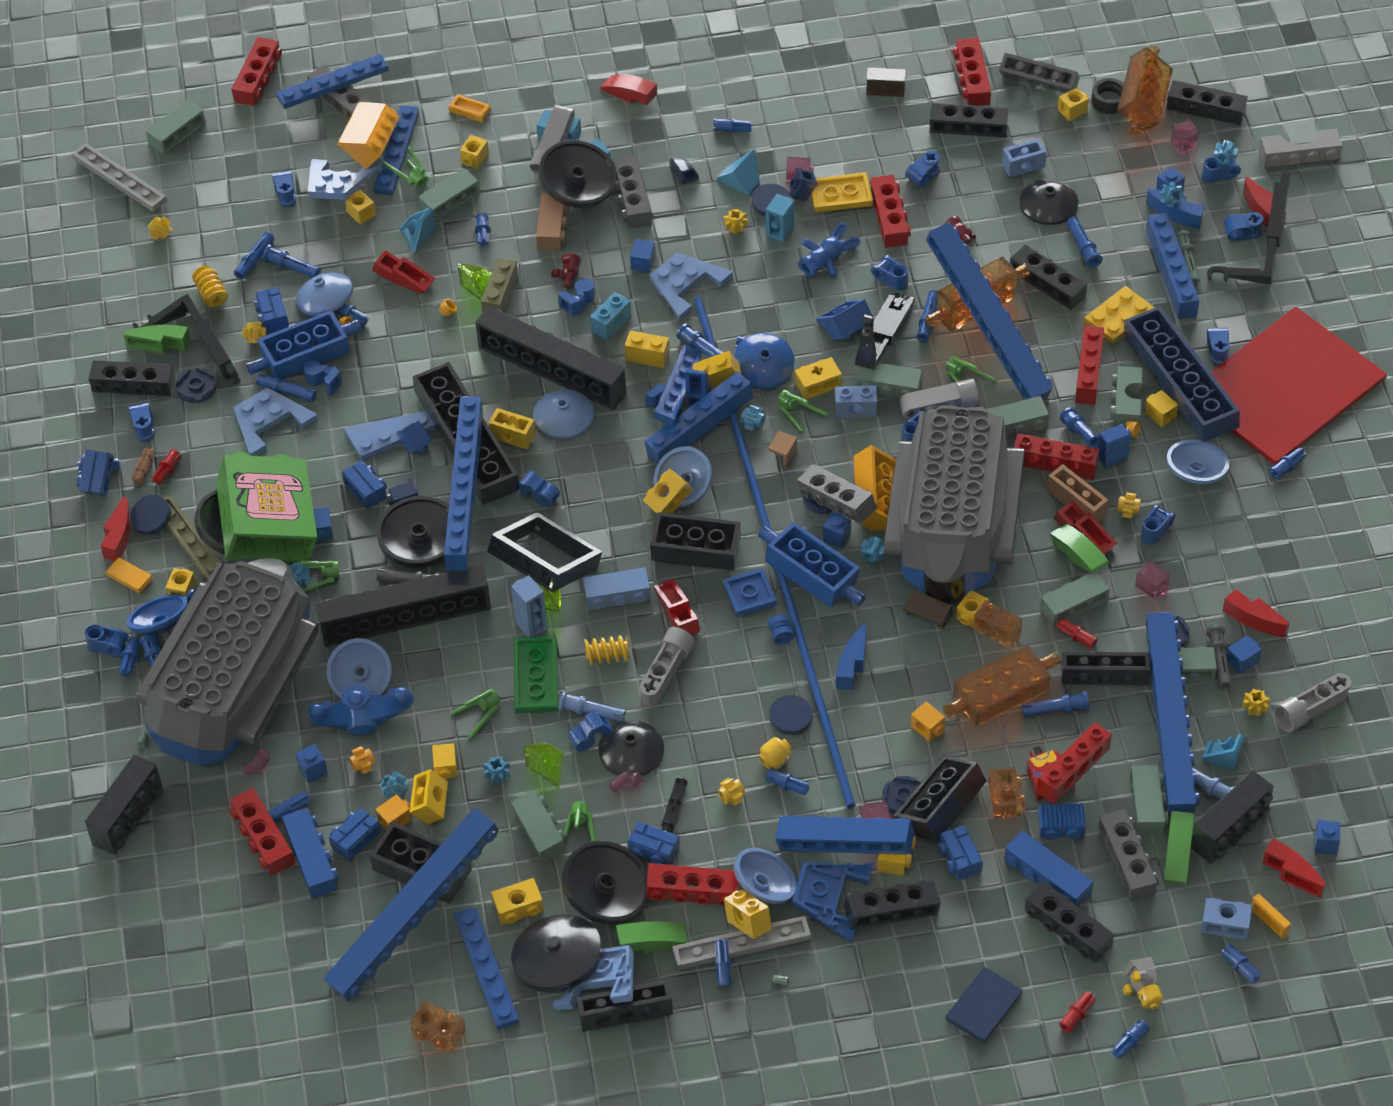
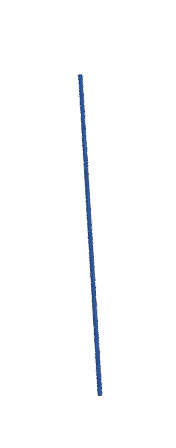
(846, 790)

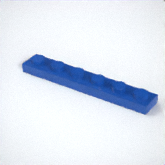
(332, 81)
(397, 149)
(676, 388)
(486, 968)

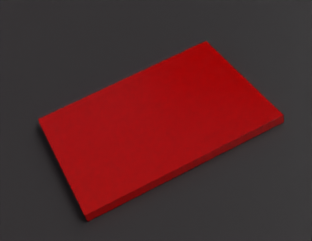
(1293, 383)

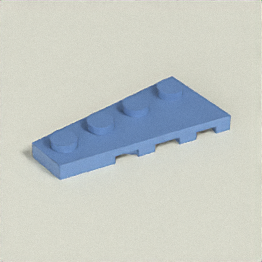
(381, 435)

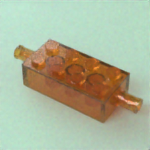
(1145, 90)
(953, 311)
(1002, 685)

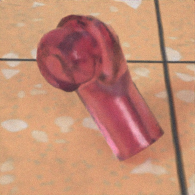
(259, 762)
(626, 779)

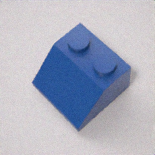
(845, 319)

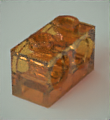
(997, 624)
(1006, 792)
(440, 1022)

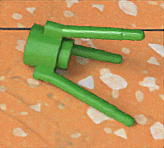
(417, 174)
(958, 367)
(789, 402)
(328, 569)
(486, 700)
(579, 815)

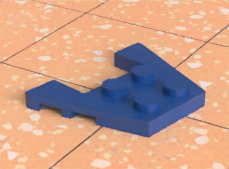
(820, 890)

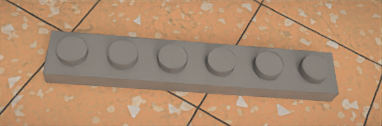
(119, 177)
(739, 943)

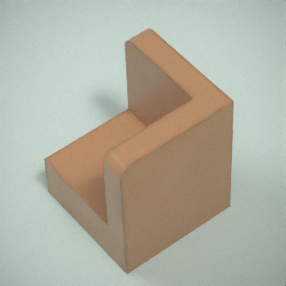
(784, 445)

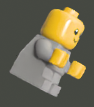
(1143, 982)

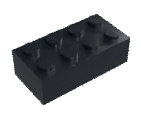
(695, 541)
(124, 805)
(1232, 817)
(404, 852)

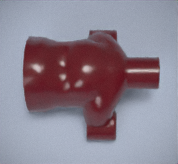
(966, 234)
(569, 269)

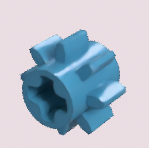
(1225, 152)
(1171, 198)
(753, 418)
(872, 549)
(300, 574)
(497, 770)
(394, 785)

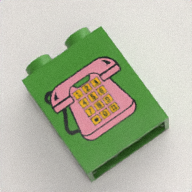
(266, 508)

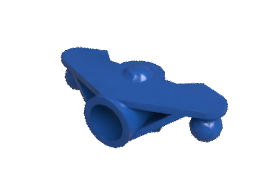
(359, 710)

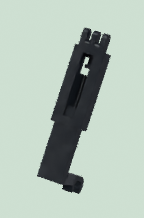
(1274, 236)
(179, 309)
(883, 330)

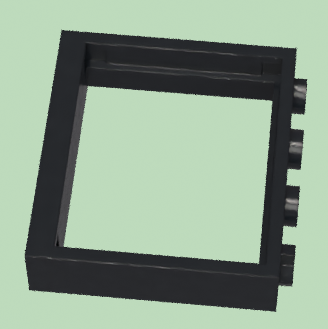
(538, 569)

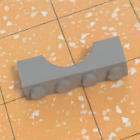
(1278, 152)

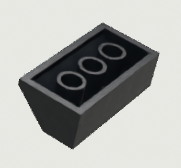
(942, 796)

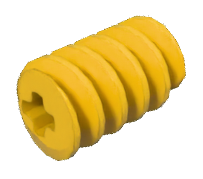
(209, 286)
(606, 650)

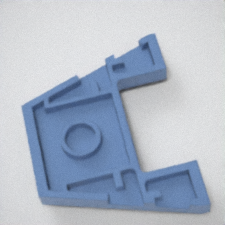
(337, 185)
(680, 275)
(264, 412)
(613, 970)

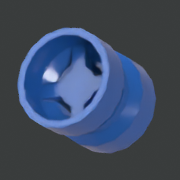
(781, 631)

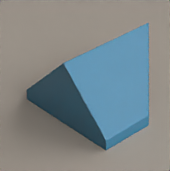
(742, 174)
(418, 228)
(1225, 752)

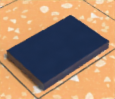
(984, 1004)

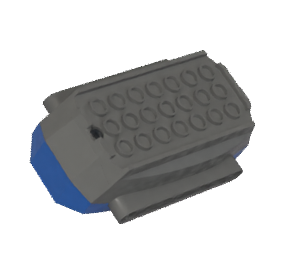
(954, 501)
(228, 661)

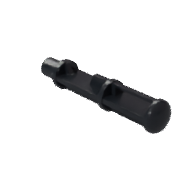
(674, 804)

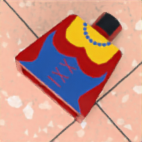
(1038, 764)

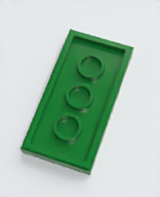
(535, 674)

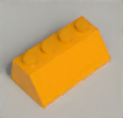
(368, 132)
(875, 474)

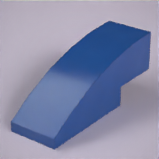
(1186, 213)
(697, 385)
(851, 659)

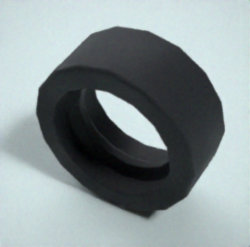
(1106, 85)

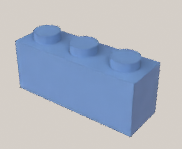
(616, 588)
(529, 607)

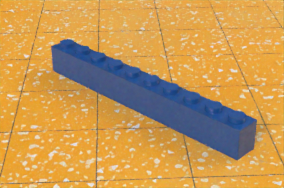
(988, 312)
(463, 484)
(1170, 713)
(411, 904)

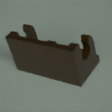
(885, 82)
(928, 608)

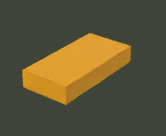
(469, 108)
(129, 575)
(1270, 916)

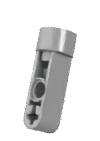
(555, 132)
(959, 394)
(674, 648)
(1298, 710)

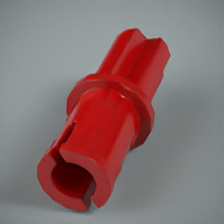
(166, 467)
(1077, 633)
(1077, 1012)

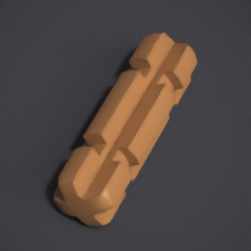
(143, 465)

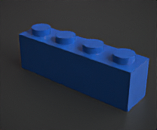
(309, 852)
(1041, 865)

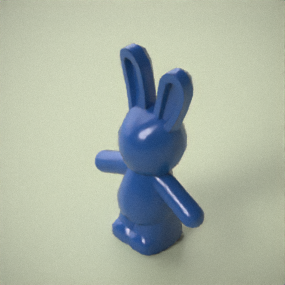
(828, 250)

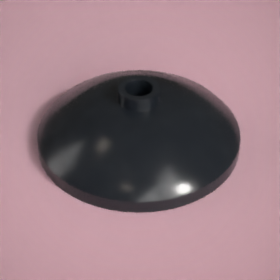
(1049, 202)
(636, 756)

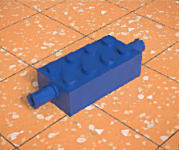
(312, 339)
(812, 564)

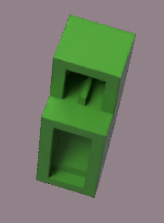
(158, 338)
(1078, 548)
(1178, 847)
(651, 935)

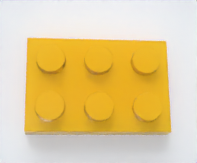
(842, 192)
(1114, 311)

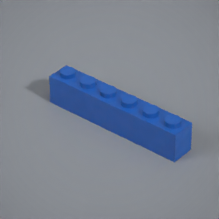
(1172, 265)
(700, 417)
(845, 835)

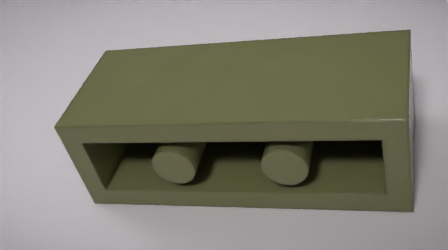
(500, 285)

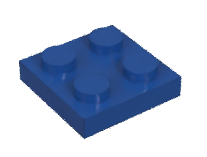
(749, 592)

